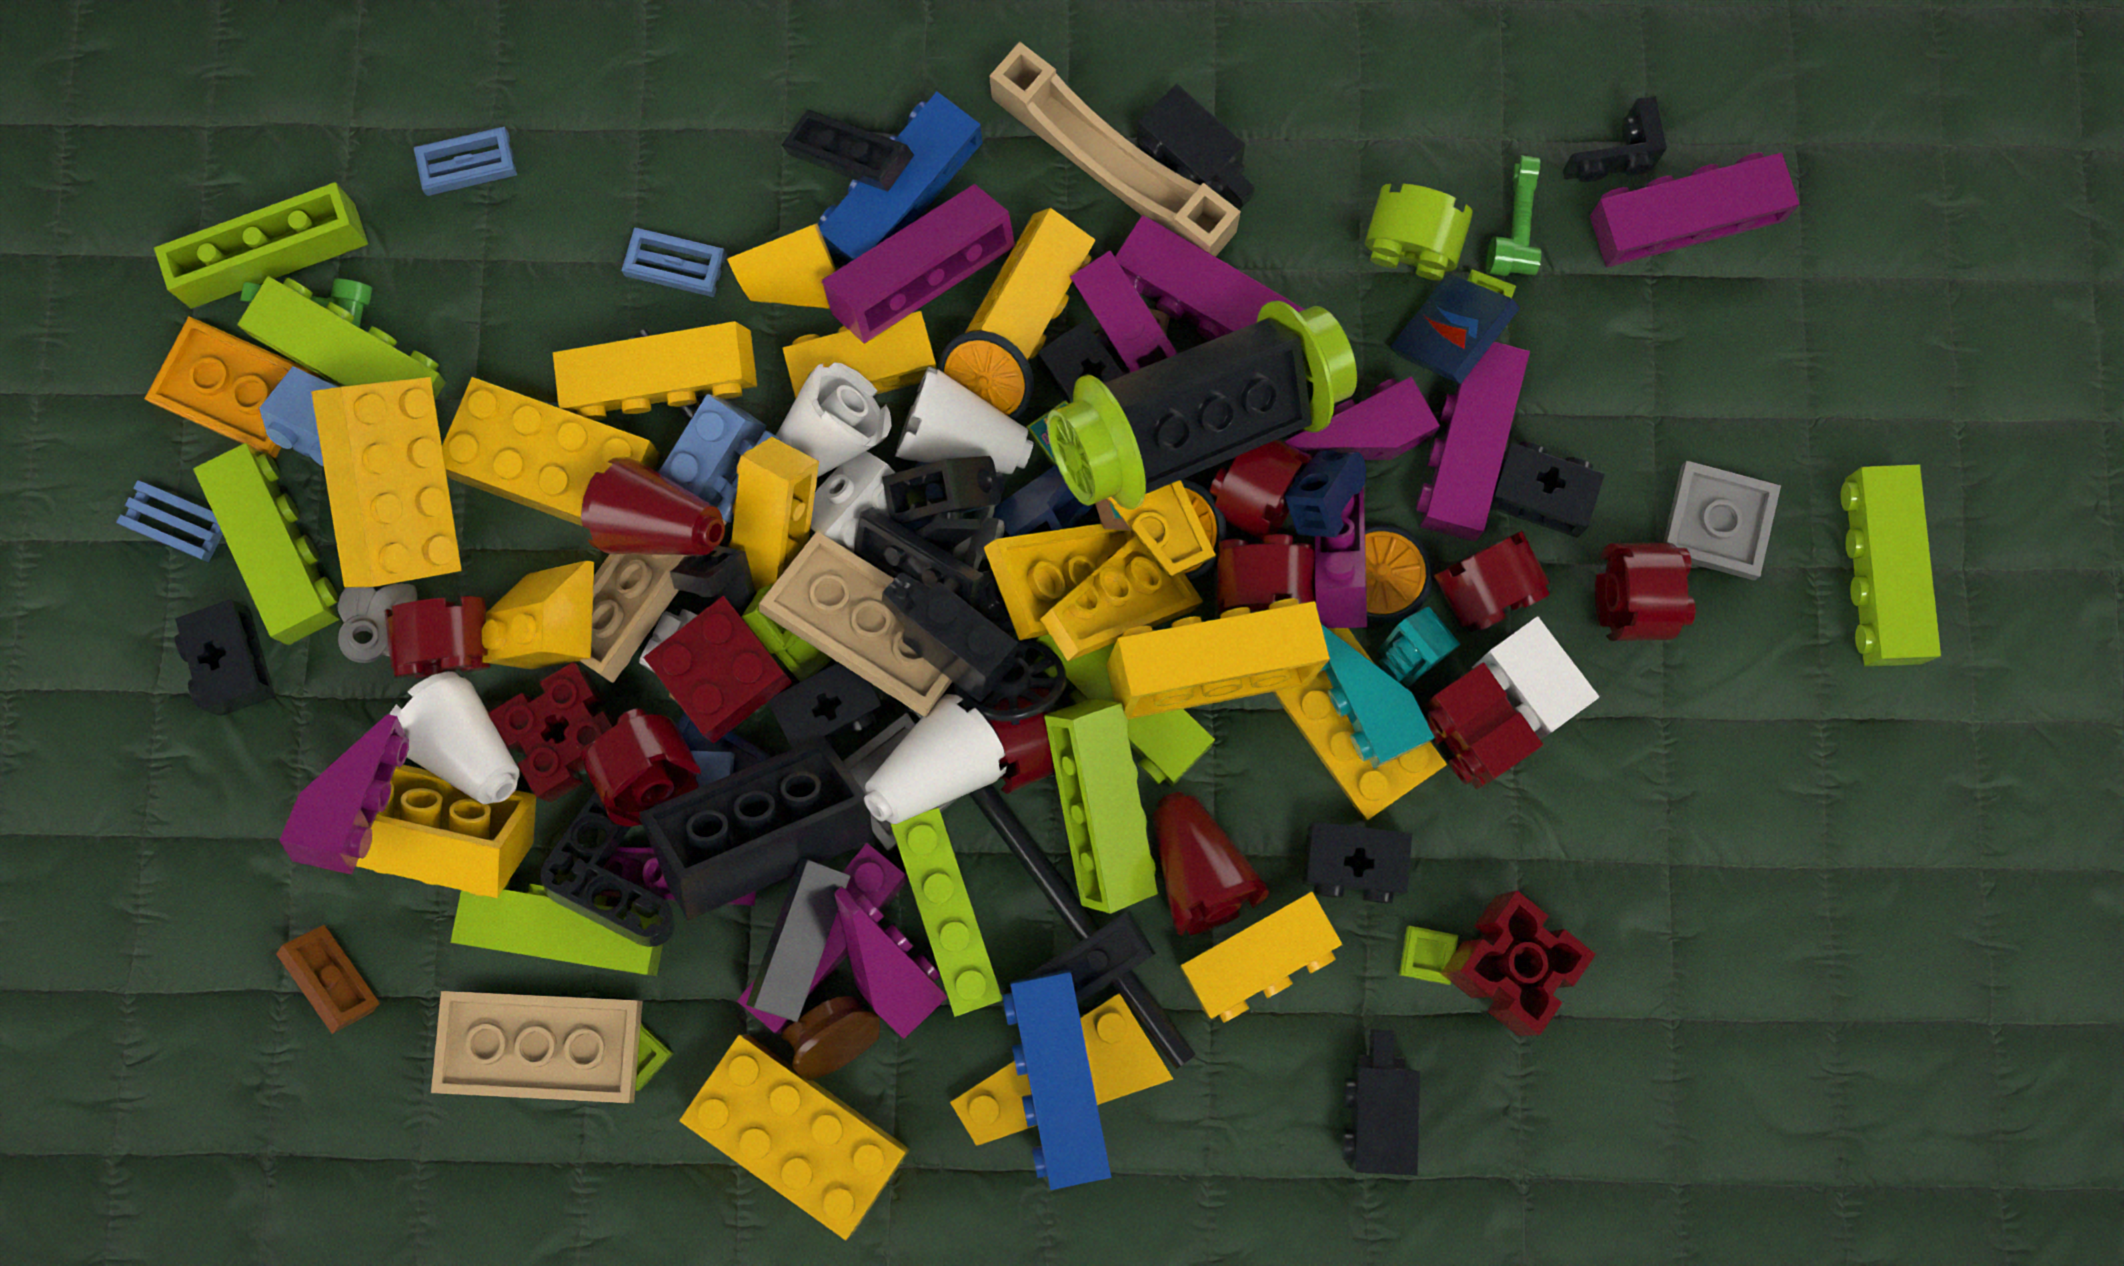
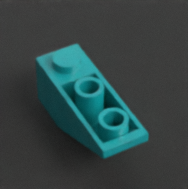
(1416, 647)
(1378, 706)

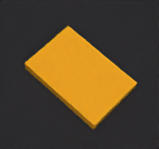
(220, 383)

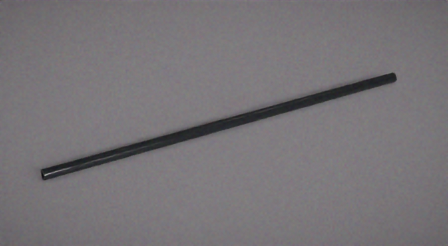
(1056, 890)

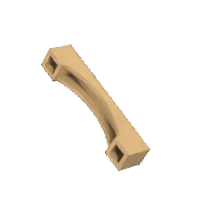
(1047, 106)

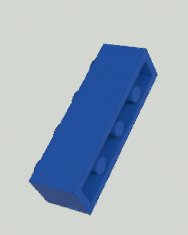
(941, 144)
(1059, 1080)

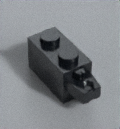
(1195, 145)
(951, 635)
(1382, 1111)

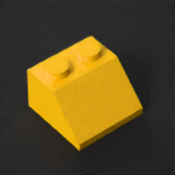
(543, 619)

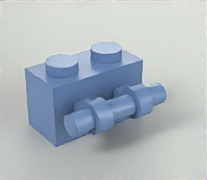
(291, 414)
(710, 451)

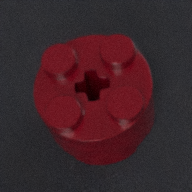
(1256, 487)
(1264, 573)
(1493, 580)
(1644, 591)
(436, 636)
(1025, 745)
(639, 765)

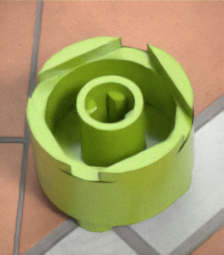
(1417, 230)

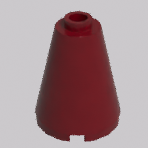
(647, 514)
(1201, 867)

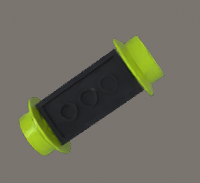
(1202, 405)

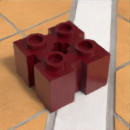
(531, 727)
(1479, 727)
(1546, 961)

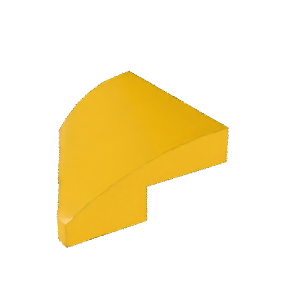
(786, 269)

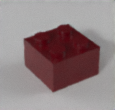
(717, 670)

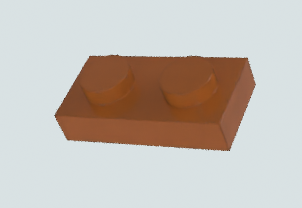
(327, 978)

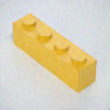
(655, 370)

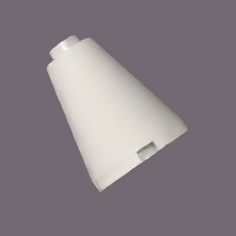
(835, 417)
(957, 423)
(457, 738)
(936, 763)

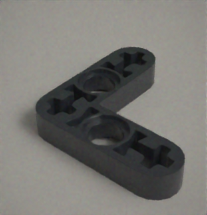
(593, 878)

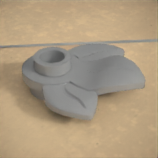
(972, 550)
(364, 611)

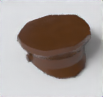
(831, 1036)

